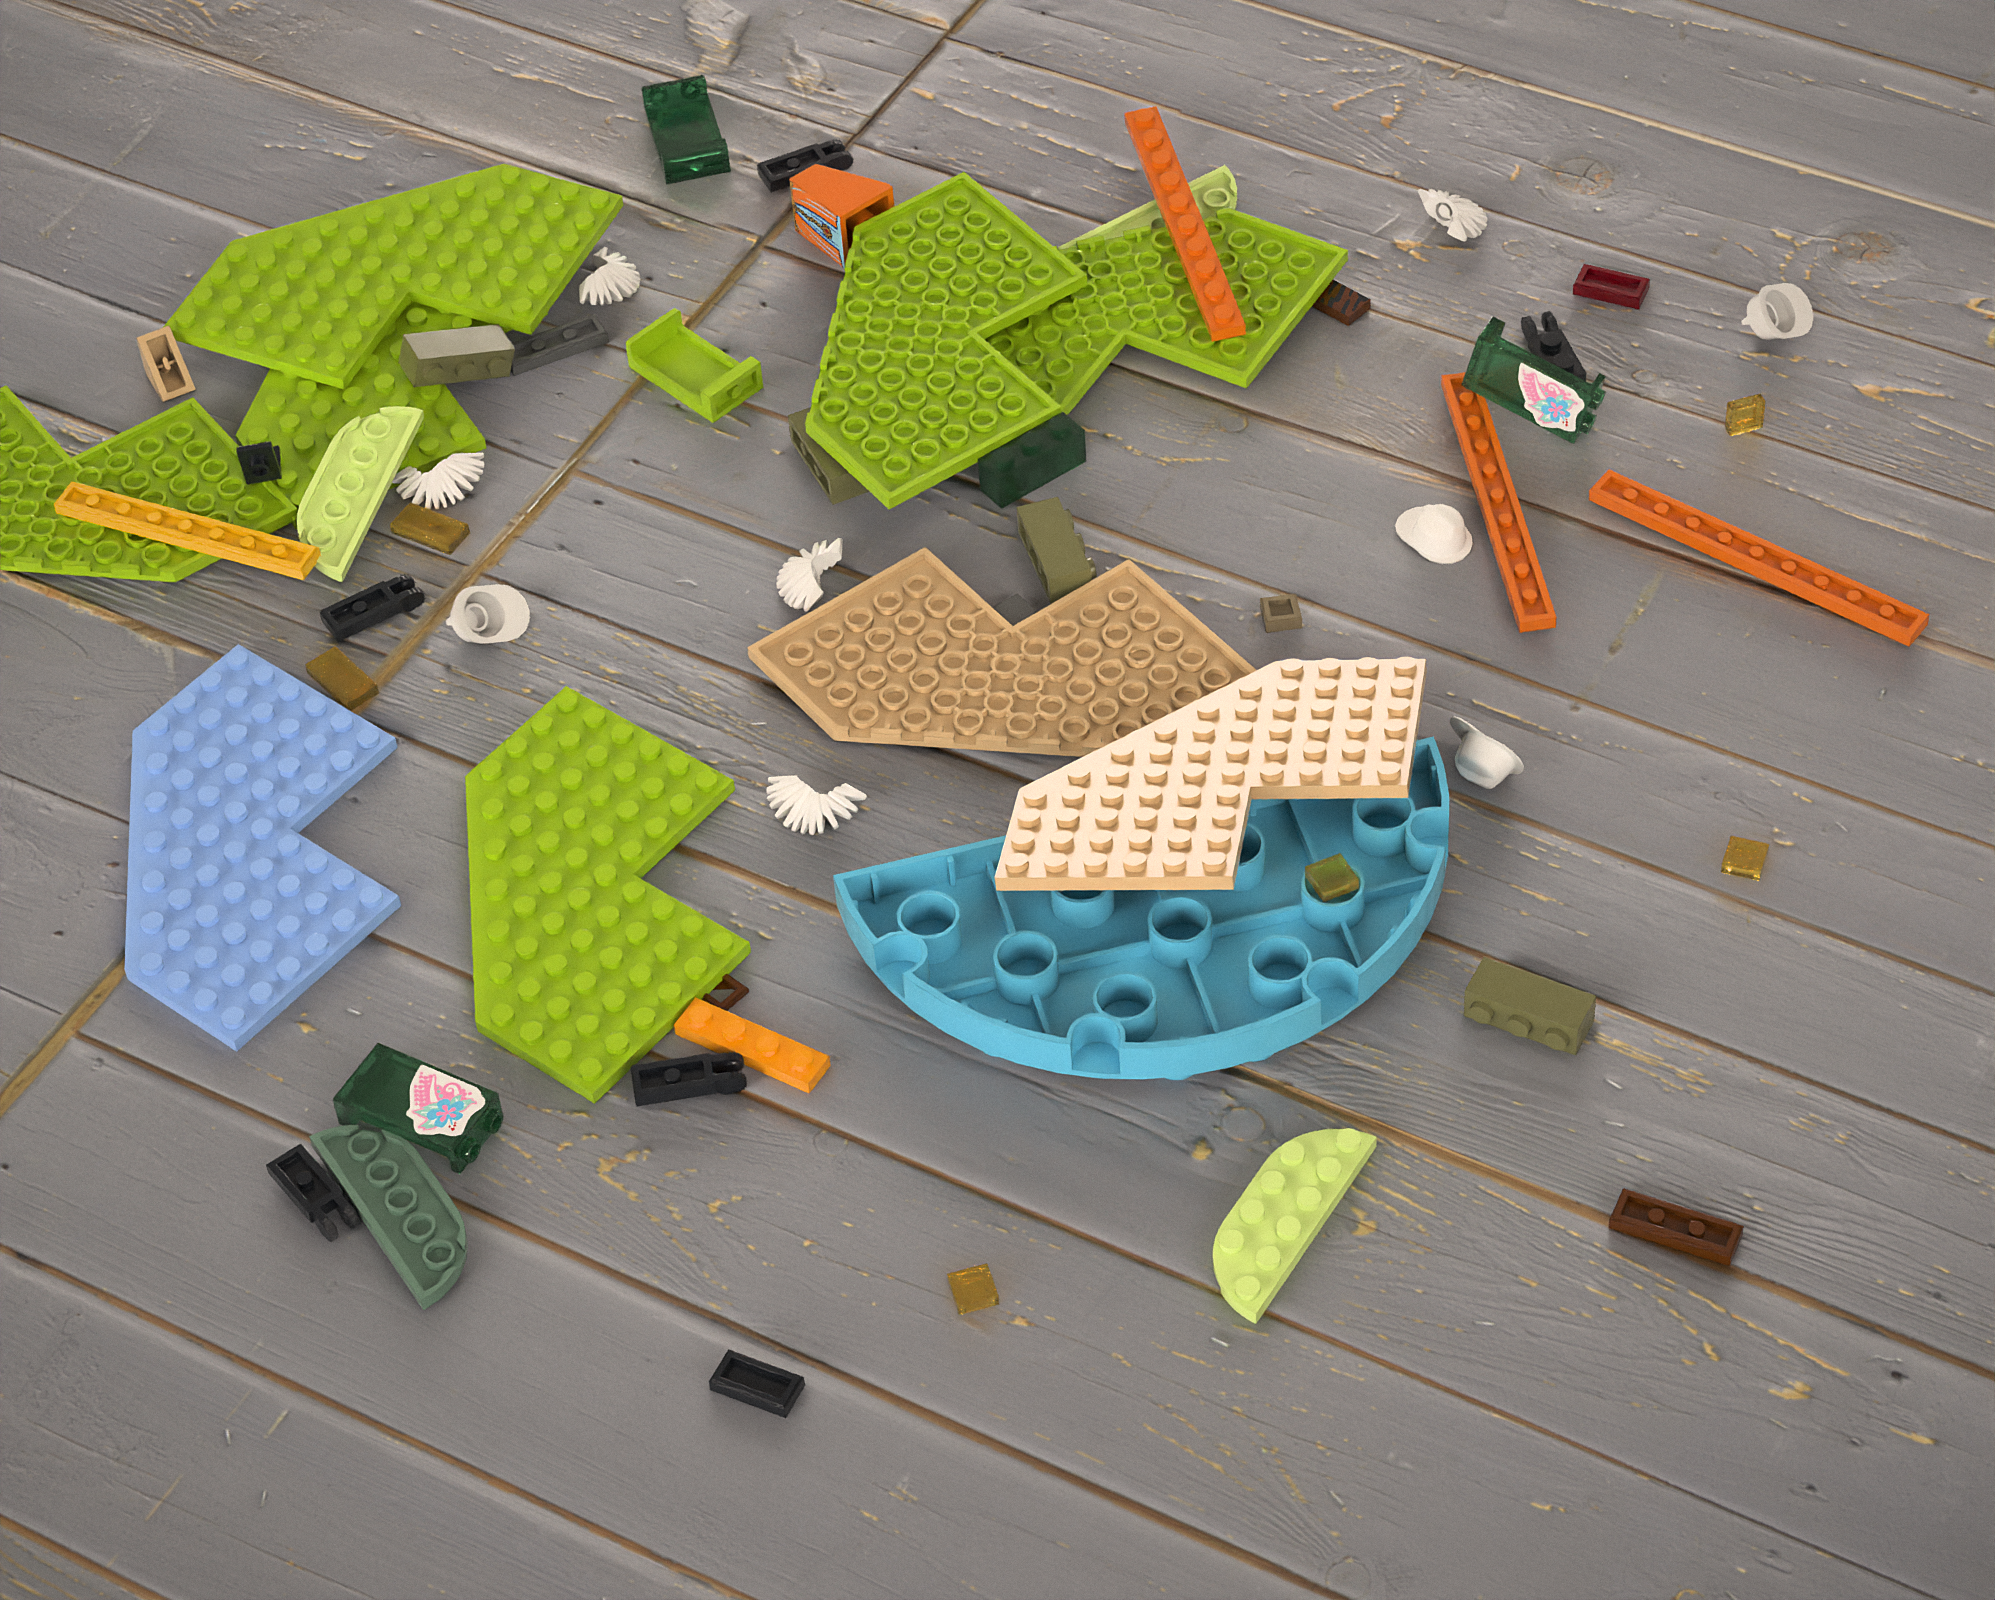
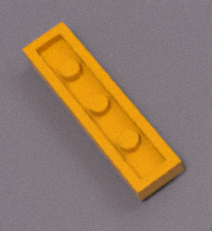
(759, 1046)

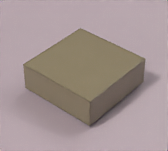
(1281, 613)

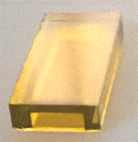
(429, 528)
(342, 678)

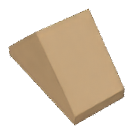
(164, 364)

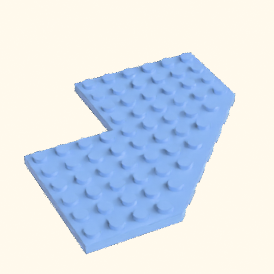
(221, 888)

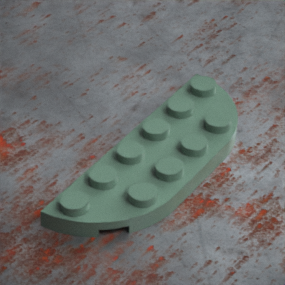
(399, 1206)

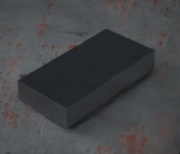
(757, 1383)

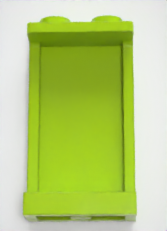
(692, 367)

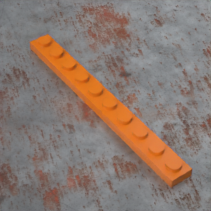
(1185, 224)
(1499, 506)
(1759, 558)

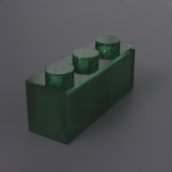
(1032, 460)

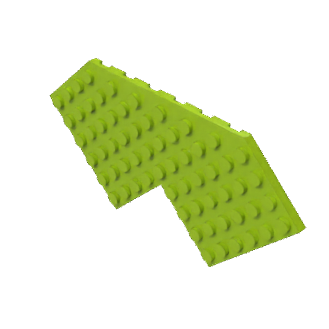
(334, 284)
(1144, 300)
(906, 366)
(308, 414)
(168, 460)
(568, 942)

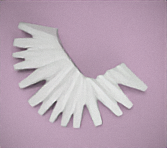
(1457, 213)
(610, 280)
(441, 481)
(801, 575)
(808, 808)

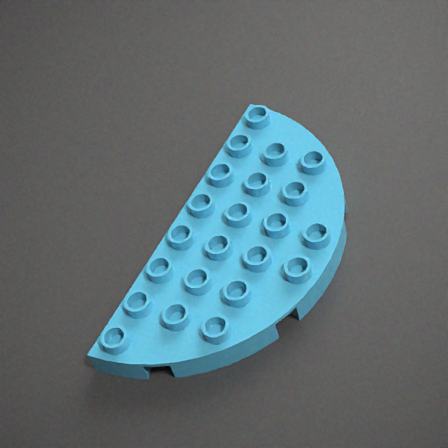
(1161, 975)

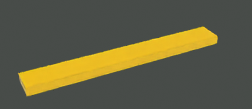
(187, 530)

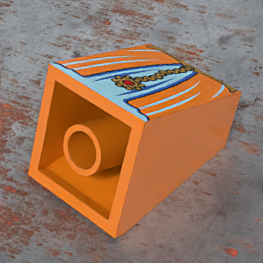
(832, 203)

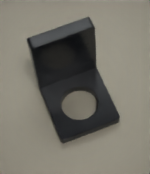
(260, 462)

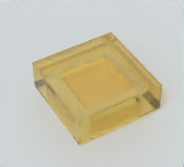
(1745, 414)
(1745, 858)
(1331, 877)
(973, 1289)

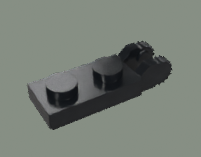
(779, 170)
(1552, 345)
(372, 606)
(687, 1077)
(312, 1190)

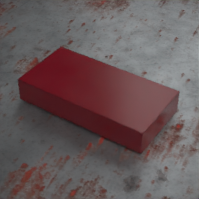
(1611, 286)

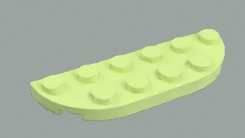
(1211, 193)
(354, 484)
(1284, 1213)

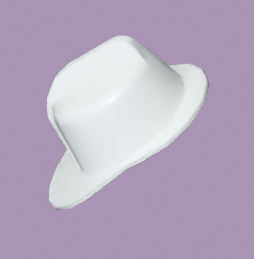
(1779, 312)
(1435, 533)
(489, 614)
(1483, 758)

